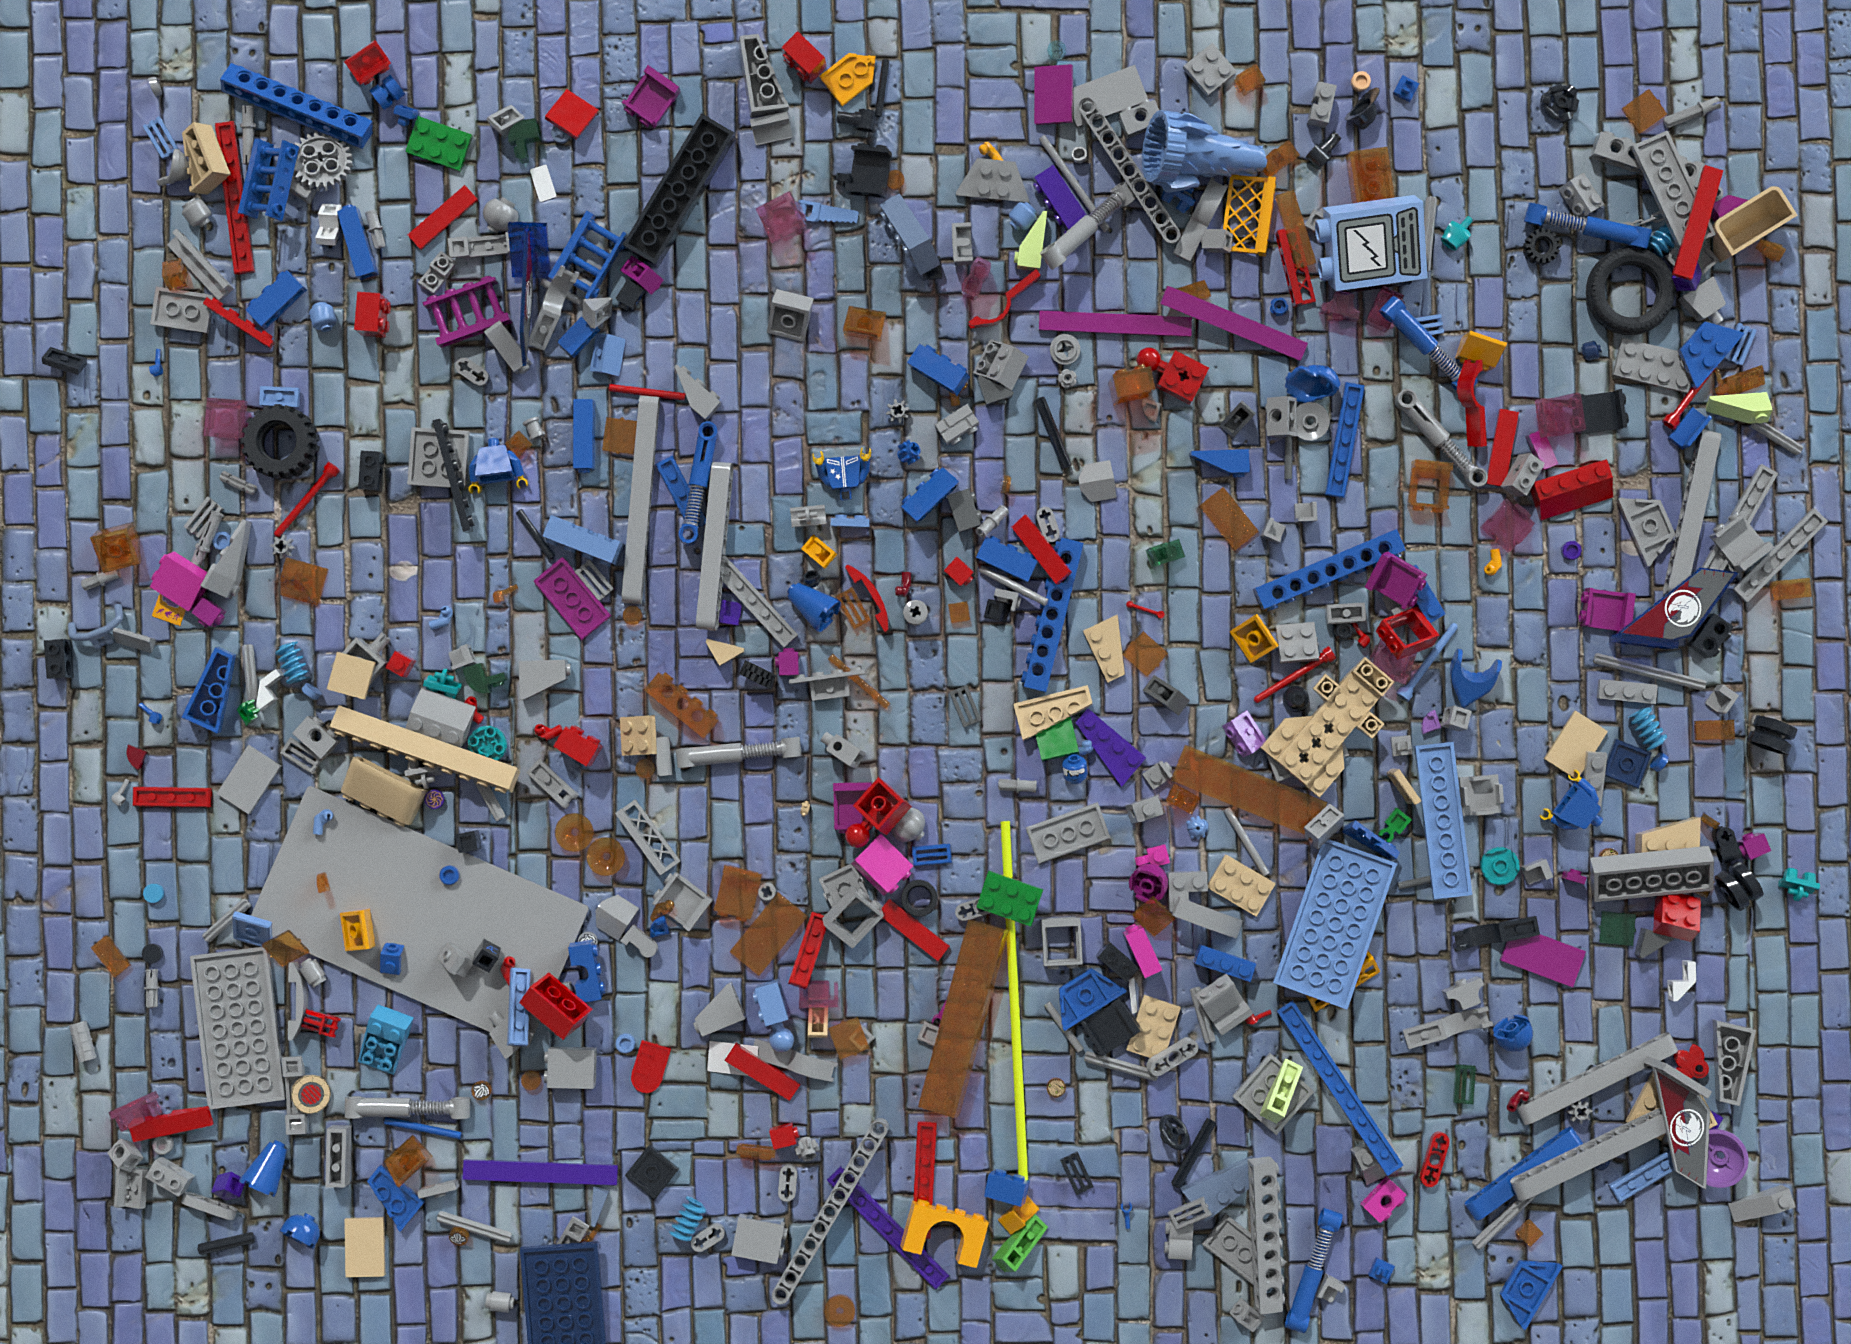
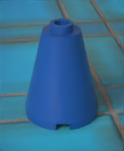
(814, 605)
(266, 1169)

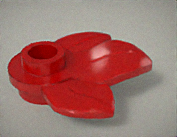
(1689, 1060)

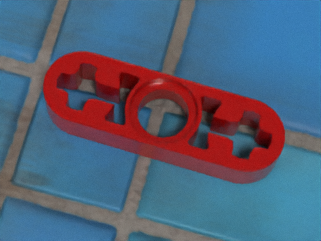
(1426, 1171)

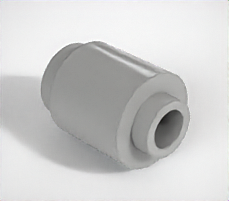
(312, 972)
(499, 1301)

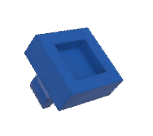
(1405, 88)
(406, 113)
(1381, 1270)

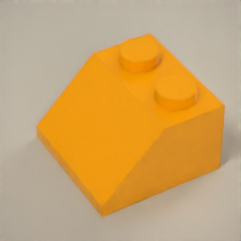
(1478, 346)

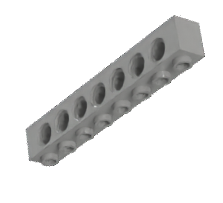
(1257, 1170)

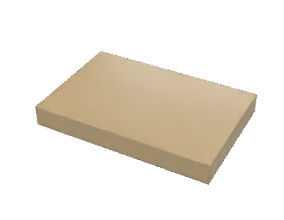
(1573, 741)
(365, 1247)

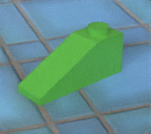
(1019, 1245)

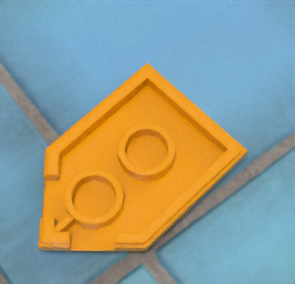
(849, 76)

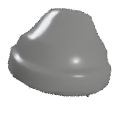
(178, 169)

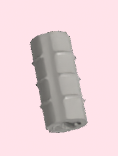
(82, 1041)

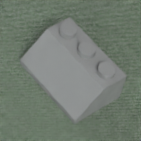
(441, 717)

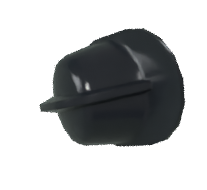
(1365, 110)

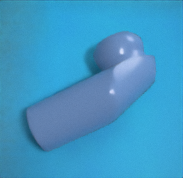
(444, 618)

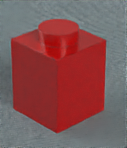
(959, 572)
(400, 664)
(784, 1135)

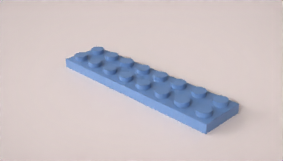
(1443, 820)

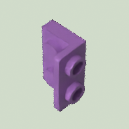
(1244, 734)

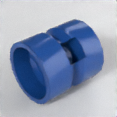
(387, 92)

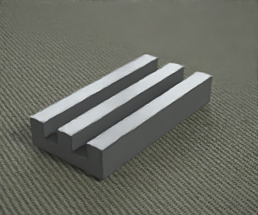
(971, 720)

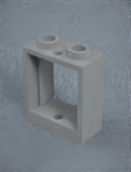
(1060, 922)
(863, 928)

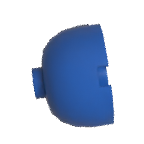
(1513, 1034)
(302, 1229)

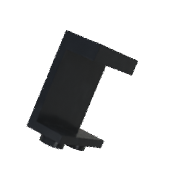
(869, 171)
(1604, 412)
(1111, 1027)

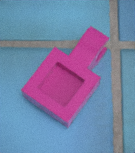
(1155, 855)

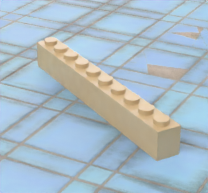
(425, 749)

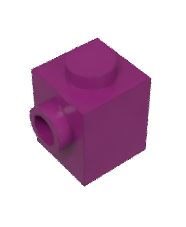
(209, 613)
(787, 662)
(1753, 845)

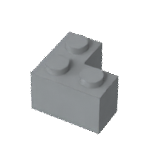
(1182, 883)

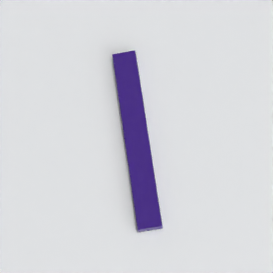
(540, 1172)
(890, 1230)

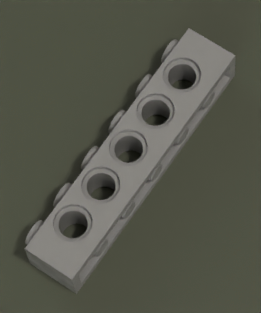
(1602, 152)

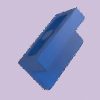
(577, 337)
(1689, 428)

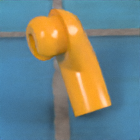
(987, 148)
(1495, 562)

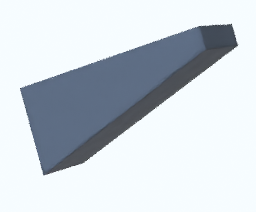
(598, 1202)

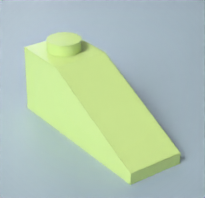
(1029, 251)
(1741, 407)
(1281, 1092)

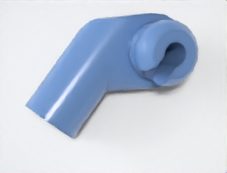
(1085, 749)
(320, 819)

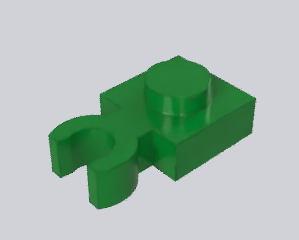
(248, 712)
(1396, 823)

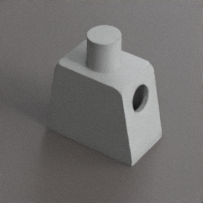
(1704, 301)
(848, 754)
(1145, 809)
(500, 1032)

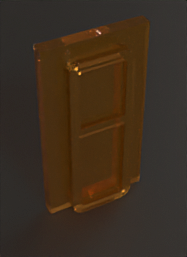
(1229, 518)

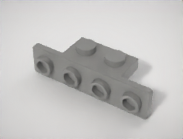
(831, 685)

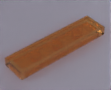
(1295, 229)

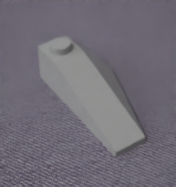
(227, 574)

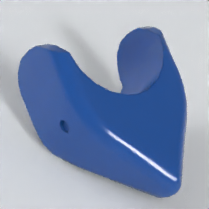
(1471, 685)

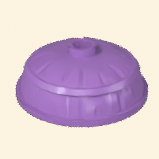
(1731, 1168)

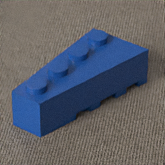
(211, 694)

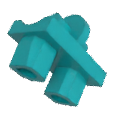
(443, 682)
(1799, 887)

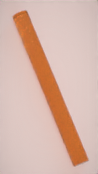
(860, 682)

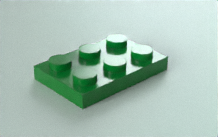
(439, 143)
(1010, 898)

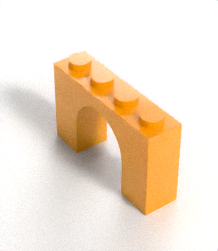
(924, 1216)

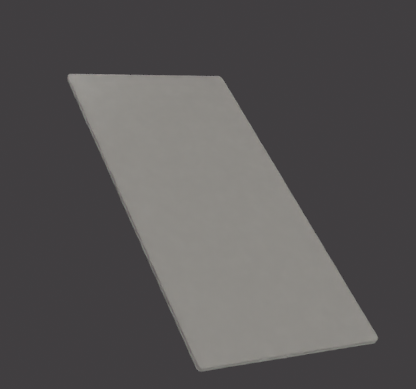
(398, 878)

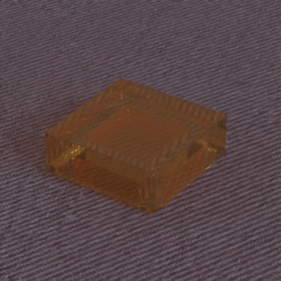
(959, 612)
(1529, 1232)

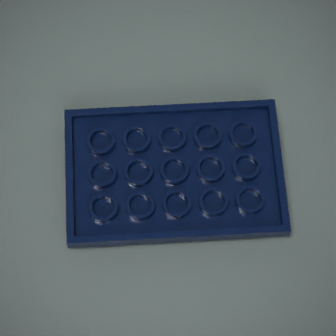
(563, 1294)

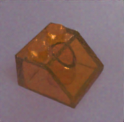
(117, 547)

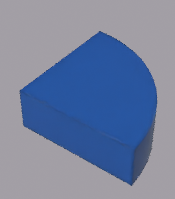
(659, 927)

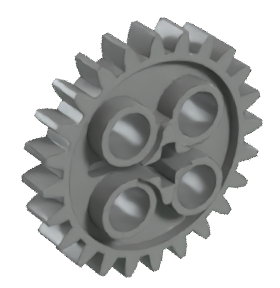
(323, 176)

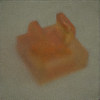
(518, 444)

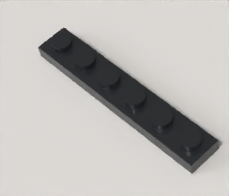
(456, 483)

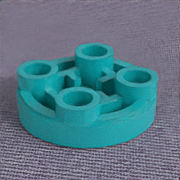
(488, 742)

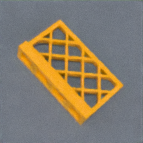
(1265, 211)

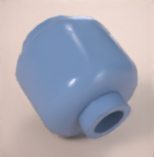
(1022, 216)
(322, 316)

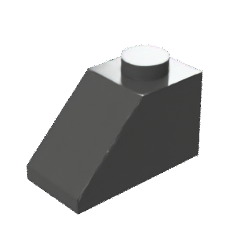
(1166, 695)

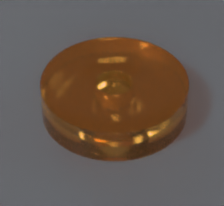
(839, 1319)

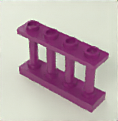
(463, 330)

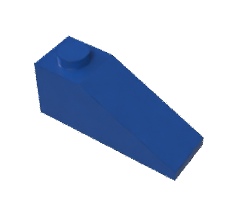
(1227, 461)

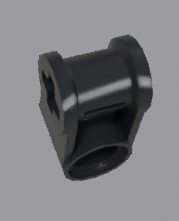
(1726, 847)

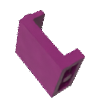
(651, 98)
(1397, 580)
(1606, 609)
(844, 798)

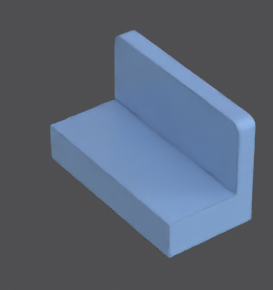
(607, 354)

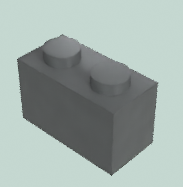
(964, 510)

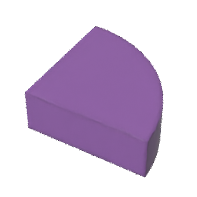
(1430, 722)

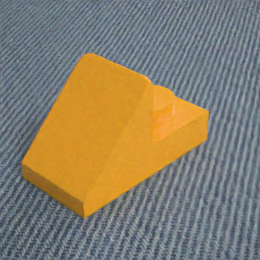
(819, 551)
(1017, 1216)

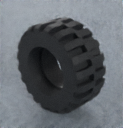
(255, 439)

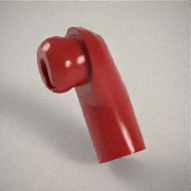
(478, 718)
(546, 732)
(507, 964)

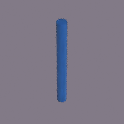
(422, 1128)

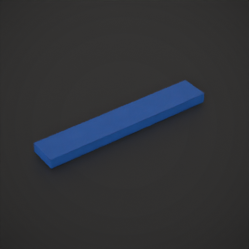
(1344, 440)

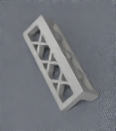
(200, 265)
(639, 837)

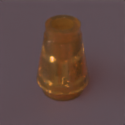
(1771, 249)

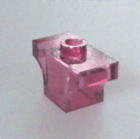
(1340, 307)

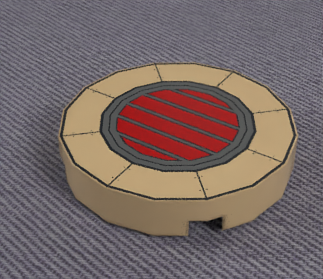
(310, 1094)

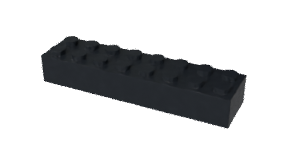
(679, 190)

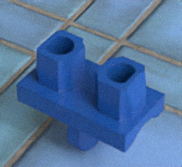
(1185, 202)

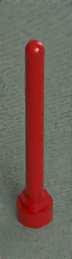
(1672, 420)
(329, 471)
(1326, 656)

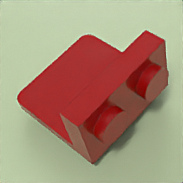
(368, 63)

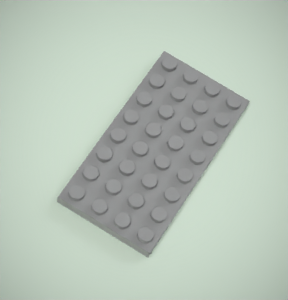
(238, 1027)

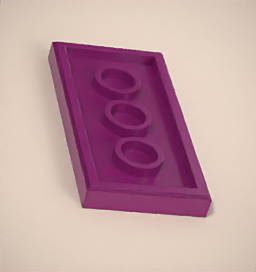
(572, 598)
(1545, 958)

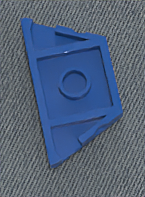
(1706, 350)
(1085, 996)
(1528, 1288)

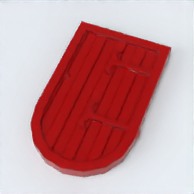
(649, 1066)

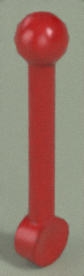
(1160, 614)

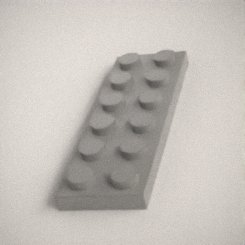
(1668, 182)

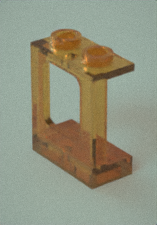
(1433, 470)

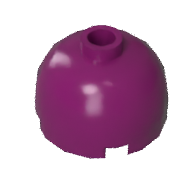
(1149, 881)

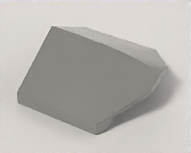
(1097, 481)
(615, 915)

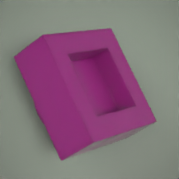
(1574, 875)

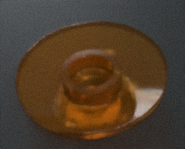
(564, 834)
(598, 863)

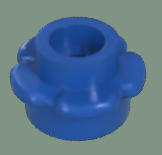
(1275, 302)

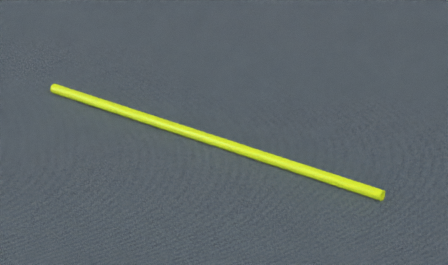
(1014, 1013)

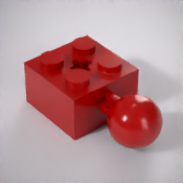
(1170, 380)
(881, 809)

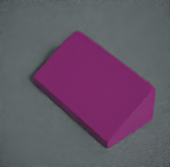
(1542, 449)

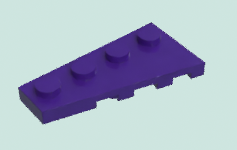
(1113, 749)

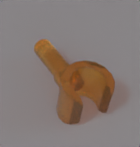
(1723, 388)
(499, 595)
(589, 1238)

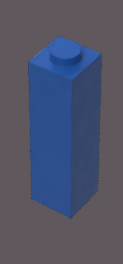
(357, 242)
(583, 435)

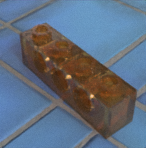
(656, 688)

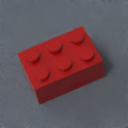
(555, 1006)

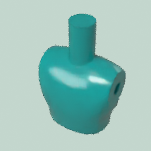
(1456, 234)

